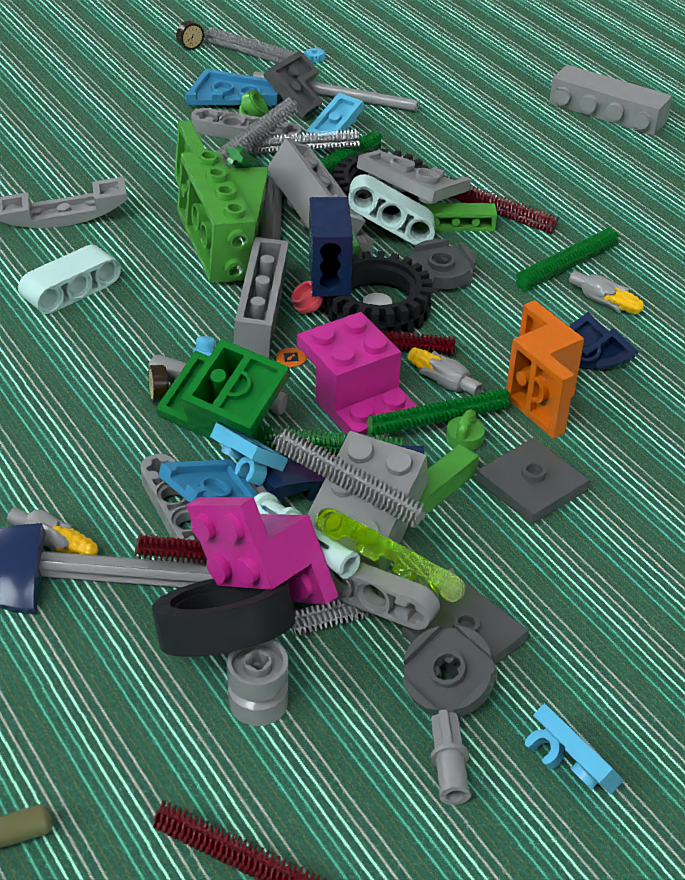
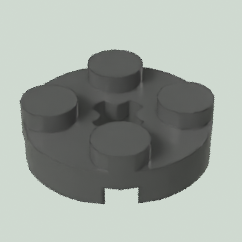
(445, 264)
(449, 646)

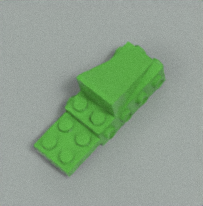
(218, 206)

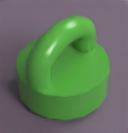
(253, 104)
(465, 431)

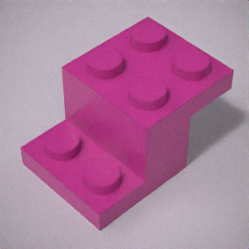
(354, 371)
(261, 548)

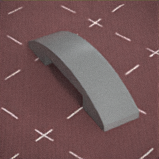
(65, 211)

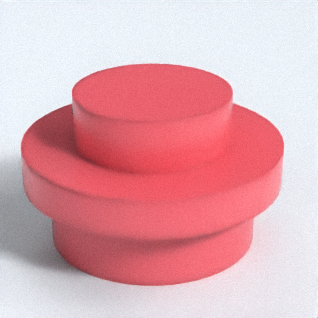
(303, 300)

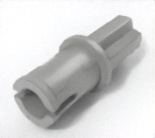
(450, 758)

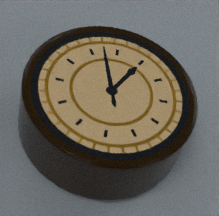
(190, 35)
(157, 382)

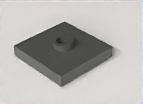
(532, 480)
(481, 615)

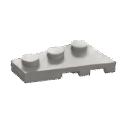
(423, 182)

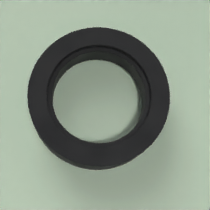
(220, 619)

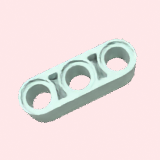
(385, 196)
(69, 279)

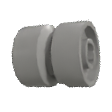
(258, 683)

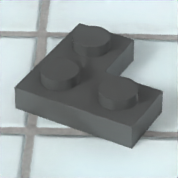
(290, 81)

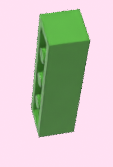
(461, 216)
(448, 476)

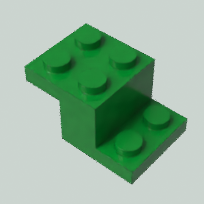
(224, 388)

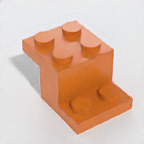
(544, 368)

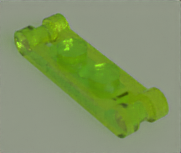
(407, 562)

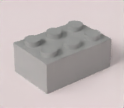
(389, 463)

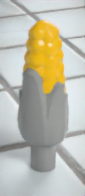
(607, 292)
(444, 371)
(59, 534)

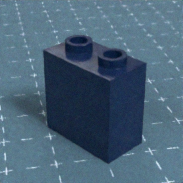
(330, 246)

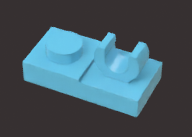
(337, 115)
(251, 453)
(589, 764)

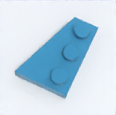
(227, 88)
(206, 479)

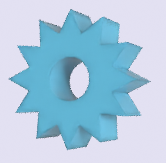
(315, 54)

